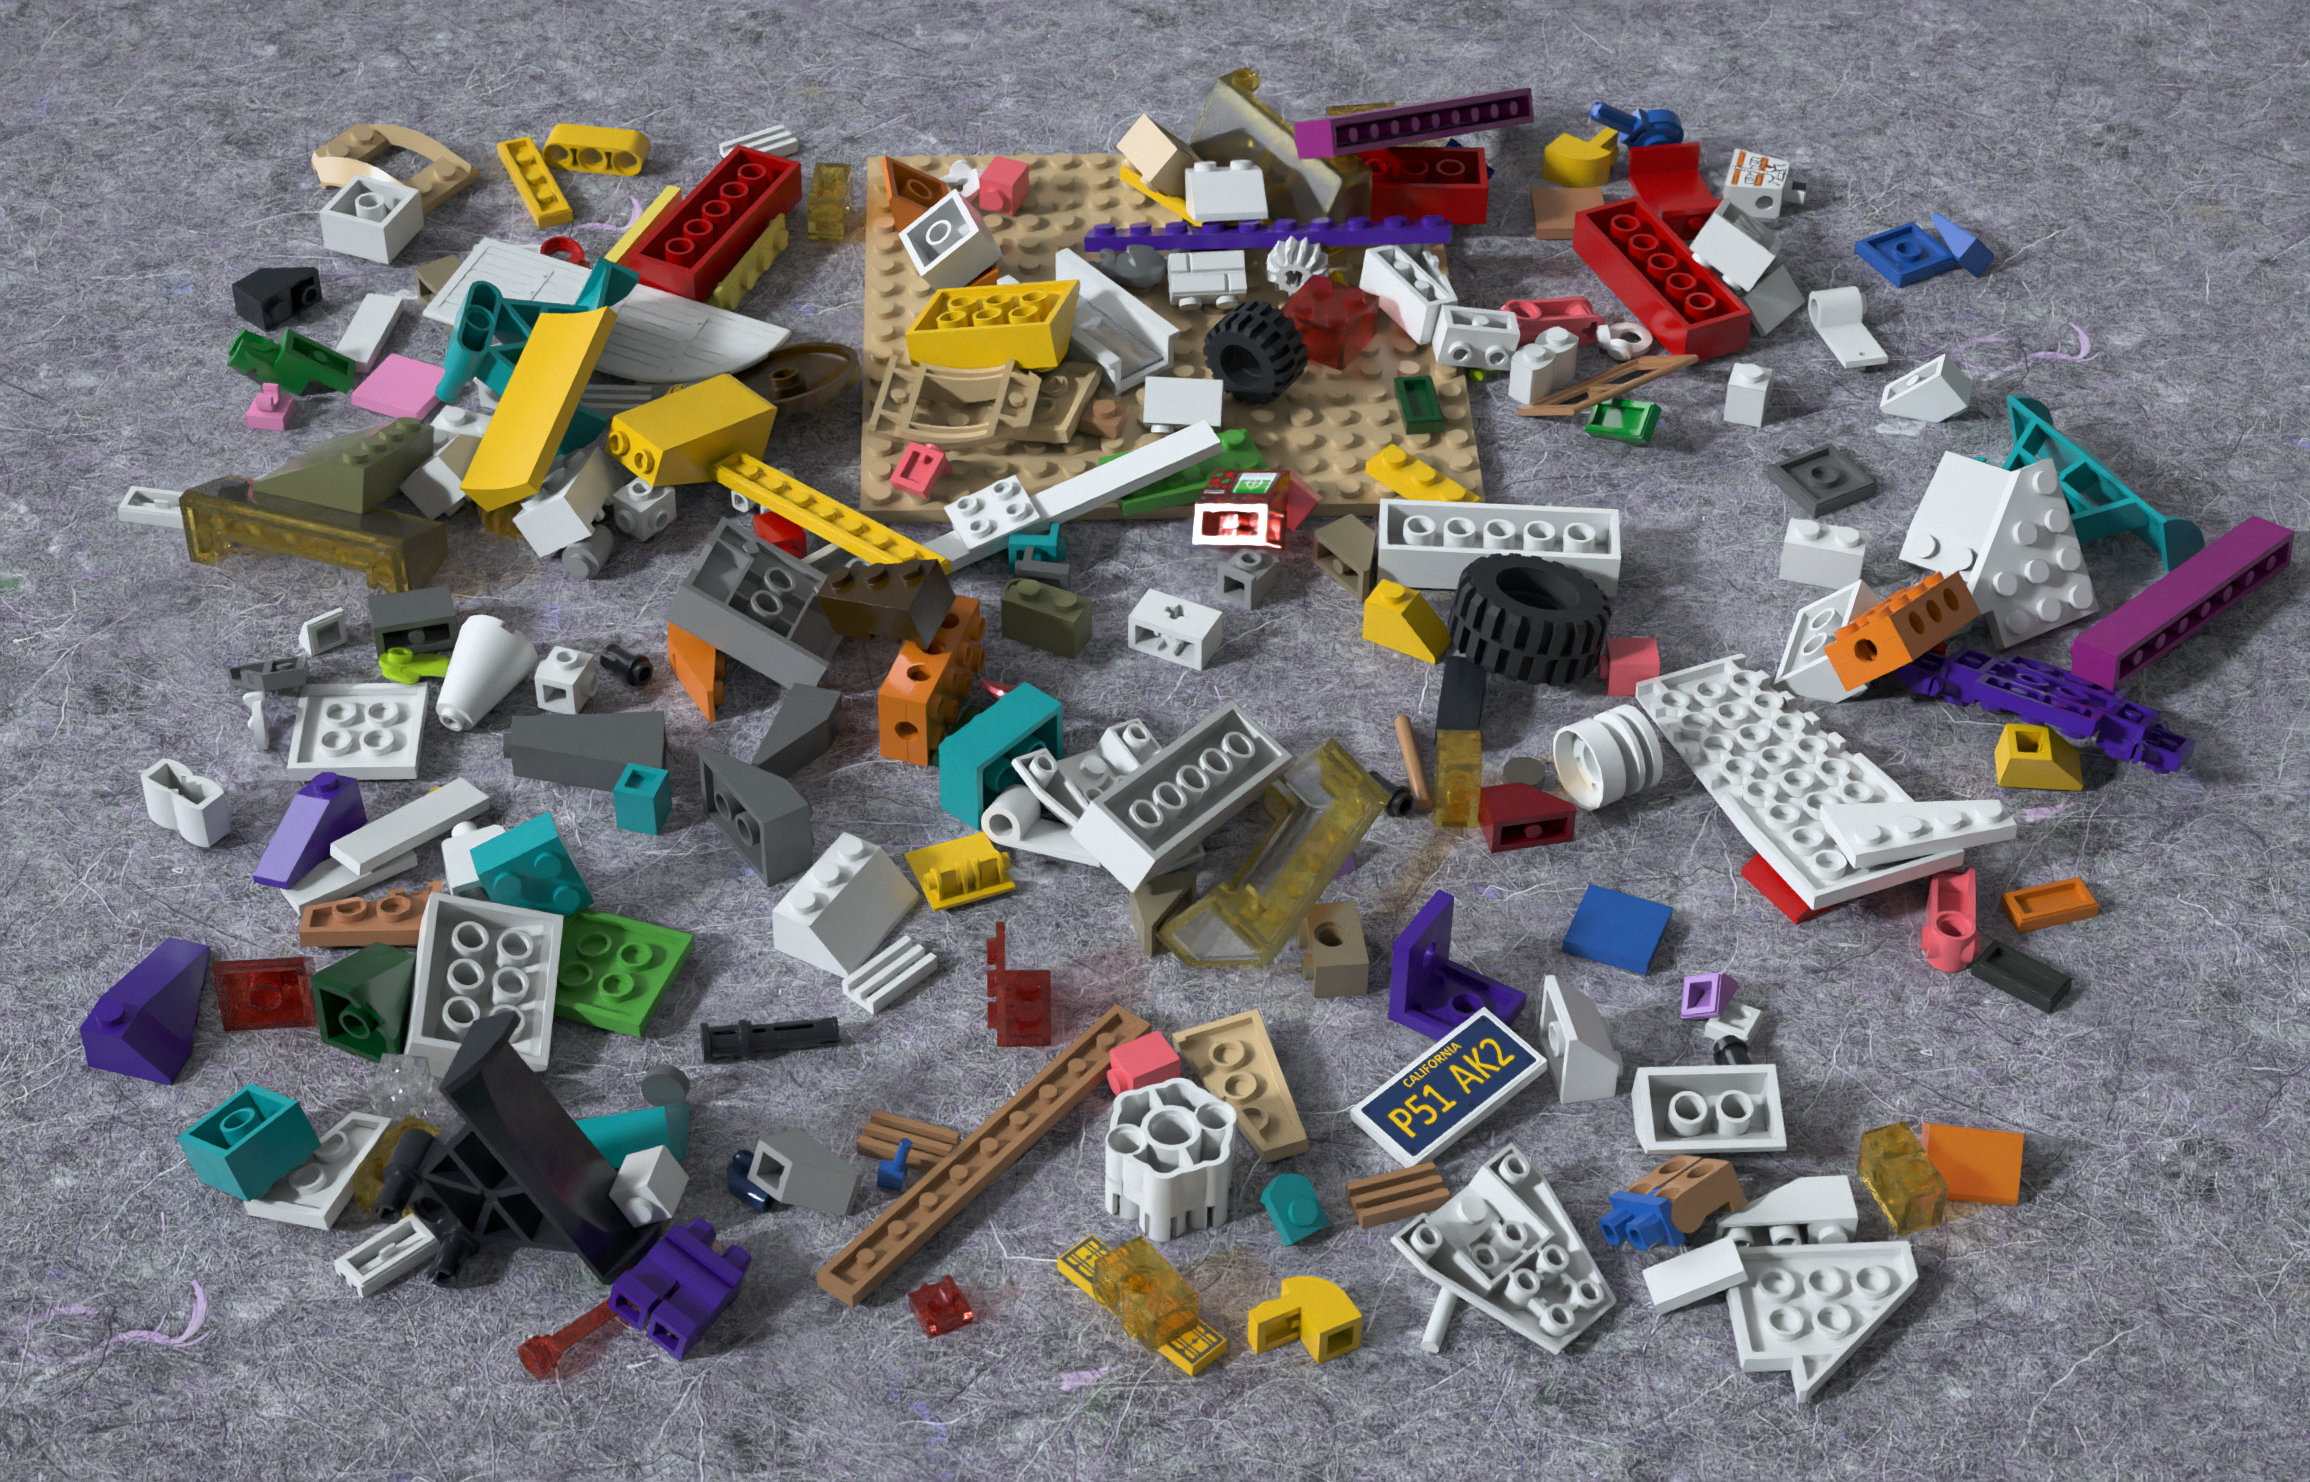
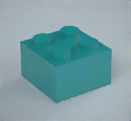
(533, 869)
(249, 1142)

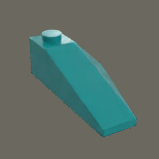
(638, 1131)

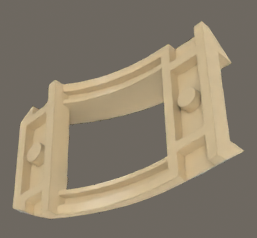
(352, 149)
(905, 384)

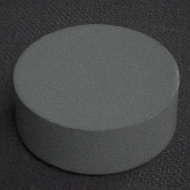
(1524, 770)
(665, 1085)

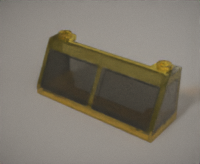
(1244, 128)
(389, 546)

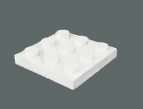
(358, 731)

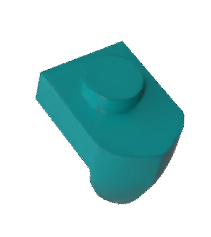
(1293, 1207)

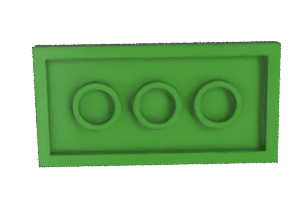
(1188, 484)

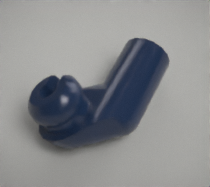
(743, 1188)

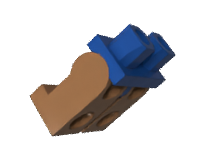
(1672, 1202)

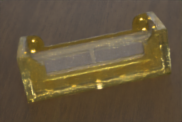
(1319, 818)

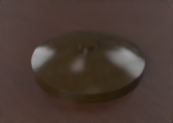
(803, 375)

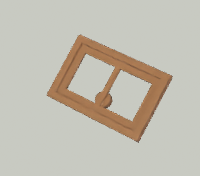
(1600, 391)

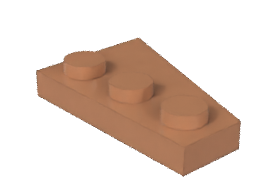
(363, 923)

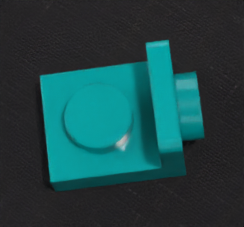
(1047, 547)

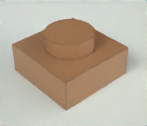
(1104, 418)

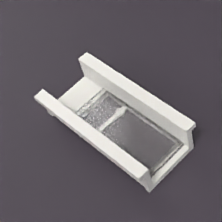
(1113, 327)

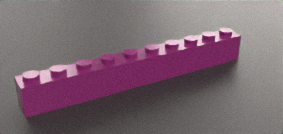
(1412, 123)

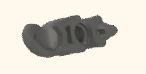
(1136, 268)

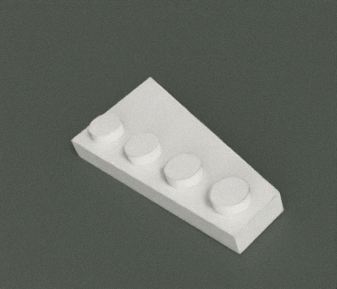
(1906, 830)

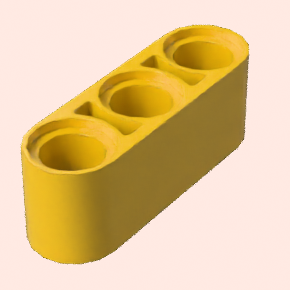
(596, 149)

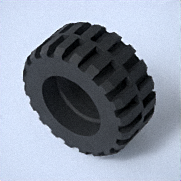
(1529, 619)

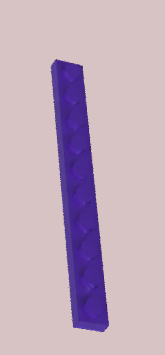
(1253, 235)

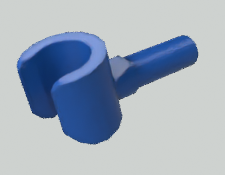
(892, 1172)

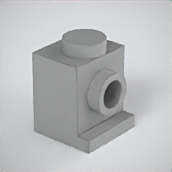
(1254, 569)

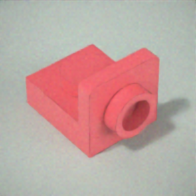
(920, 469)

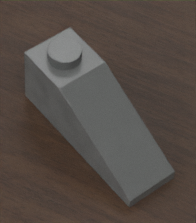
(801, 730)

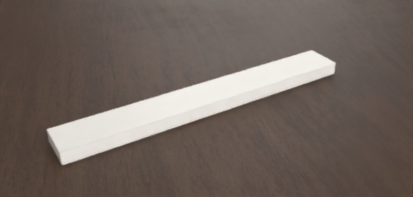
(1097, 487)

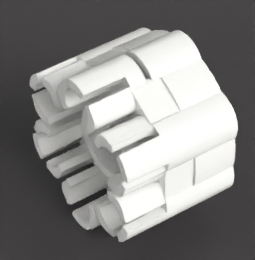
(1170, 1157)

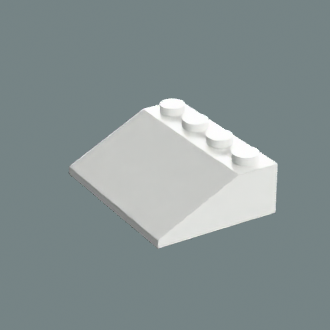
(479, 964)

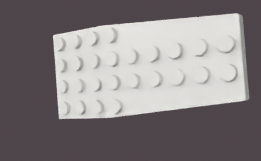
(1774, 772)

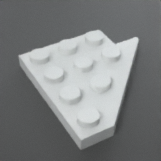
(2031, 561)
(1815, 1305)

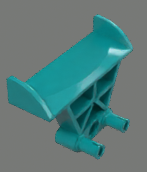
(512, 321)
(2082, 471)

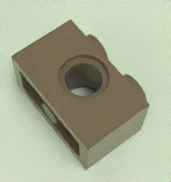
(1333, 950)

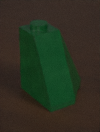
(366, 1001)

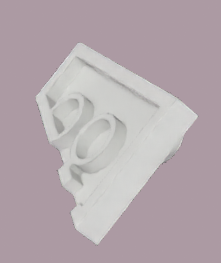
(325, 1183)

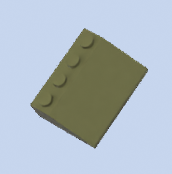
(355, 468)

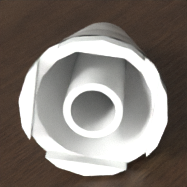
(482, 671)

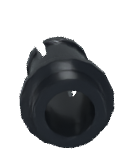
(635, 669)
(1401, 798)
(1731, 1051)

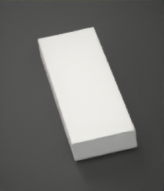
(370, 329)
(334, 881)

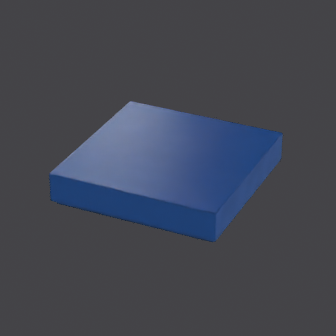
(1905, 255)
(1617, 929)

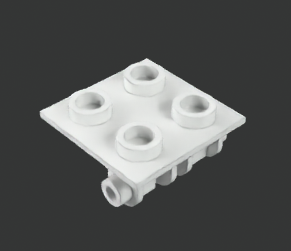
(992, 513)

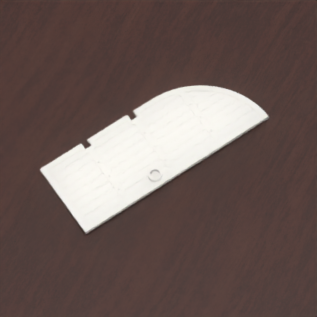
(655, 331)

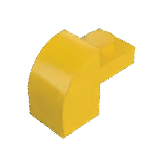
(1581, 163)
(1309, 1311)

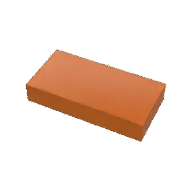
(2049, 904)

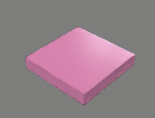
(400, 388)

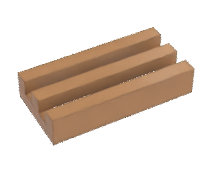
(894, 1129)
(1395, 1188)

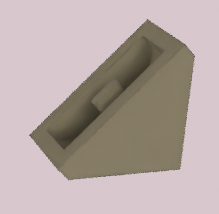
(1157, 902)

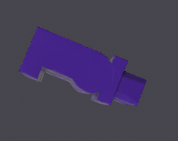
(680, 1287)

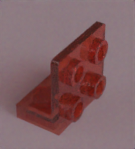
(1021, 1002)

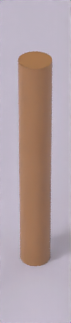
(1413, 763)

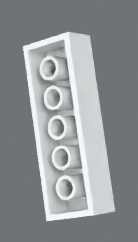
(1435, 540)
(1180, 796)

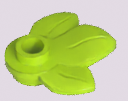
(406, 668)

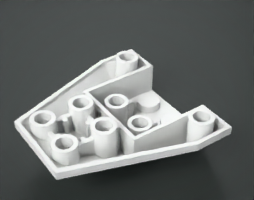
(1073, 782)
(1525, 1256)

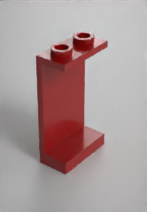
(1672, 186)

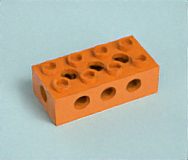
(1901, 628)
(928, 685)

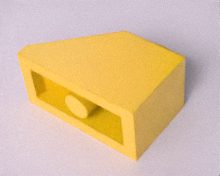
(1404, 622)

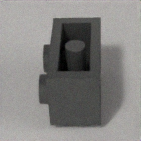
(414, 620)

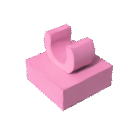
(270, 409)

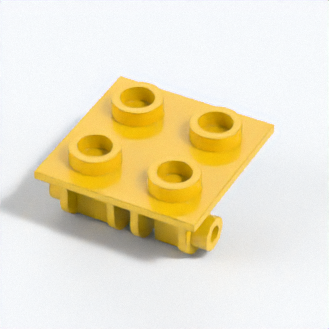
(960, 871)

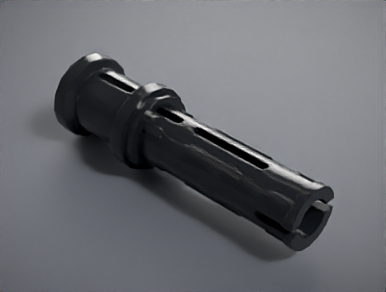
(746, 1039)

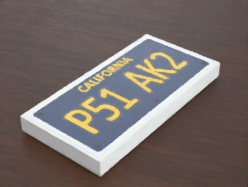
(1448, 1089)

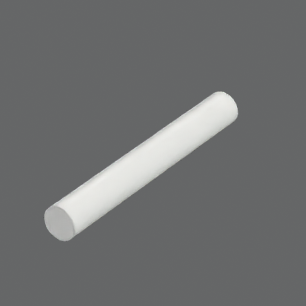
(1439, 1320)

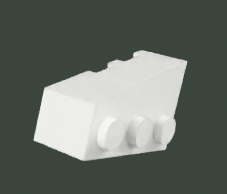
(1408, 286)
(569, 501)

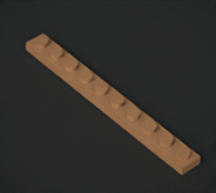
(978, 1160)

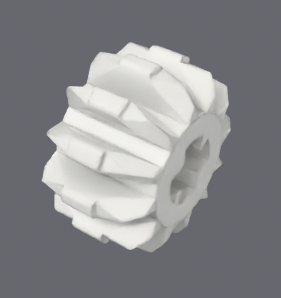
(1294, 263)

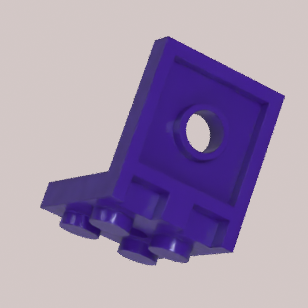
(1431, 987)

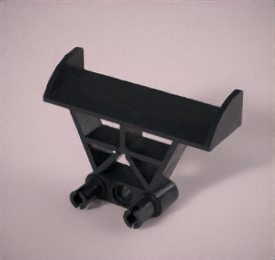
(521, 1151)

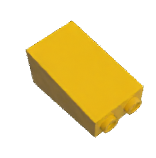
(690, 431)

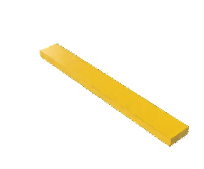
(819, 512)

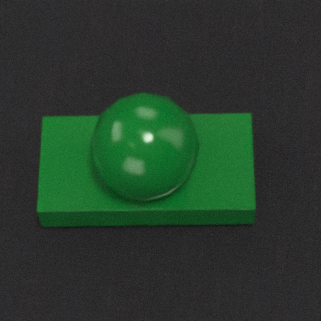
(1624, 421)

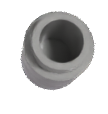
(588, 555)

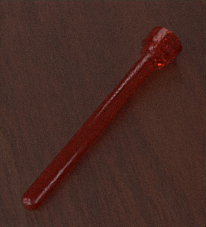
(541, 1354)

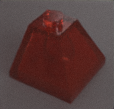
(265, 993)

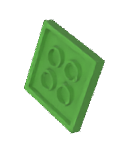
(616, 970)

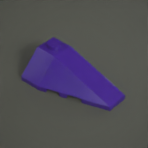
(149, 1015)

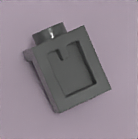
(1045, 572)

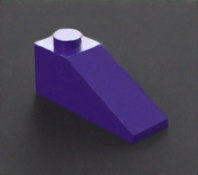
(315, 819)

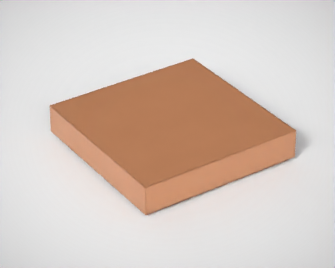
(1556, 208)

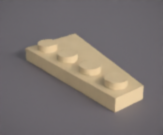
(1242, 1069)

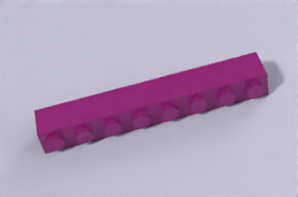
(2181, 603)

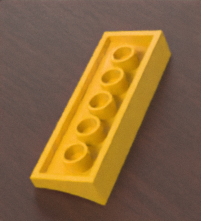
(537, 407)

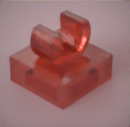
(940, 1307)

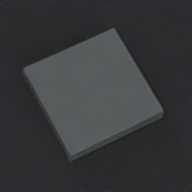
(1822, 480)

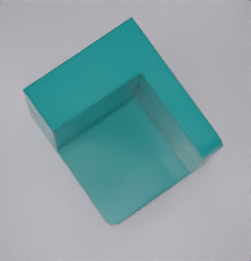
(642, 799)

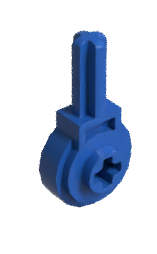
(1640, 127)

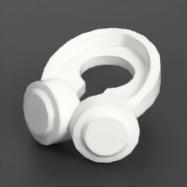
(964, 174)
(1620, 349)

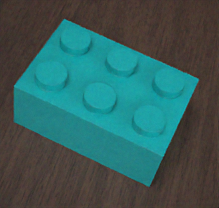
(979, 756)

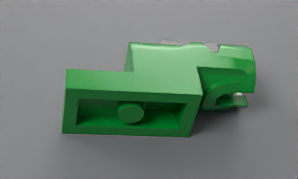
(290, 362)

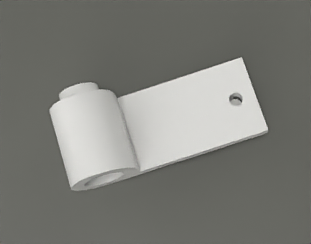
(1838, 320)
(1016, 823)

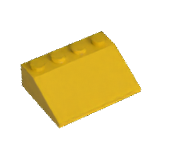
(994, 323)

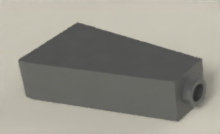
(585, 747)

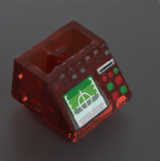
(1243, 510)

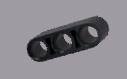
(1460, 695)

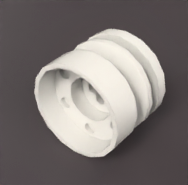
(1607, 757)

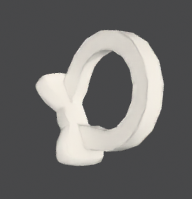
(259, 720)

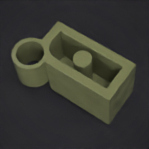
(1046, 617)

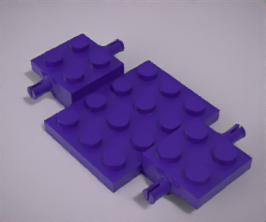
(2053, 697)

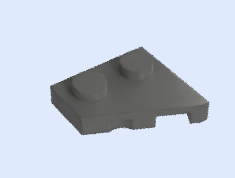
(280, 675)

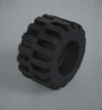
(1255, 352)

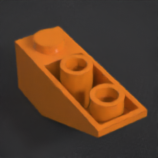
(697, 669)

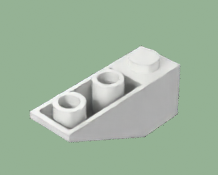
(1795, 1214)

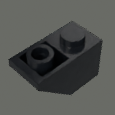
(276, 294)

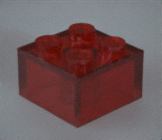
(1333, 320)

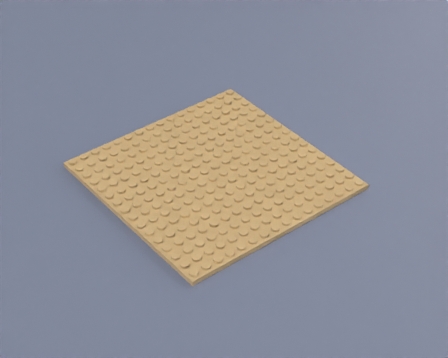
(1315, 428)

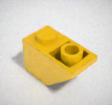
(2036, 759)

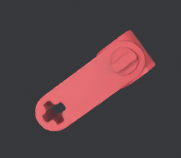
(1568, 313)
(1951, 920)

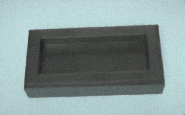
(2021, 976)

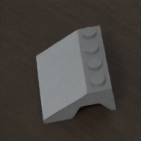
(757, 606)

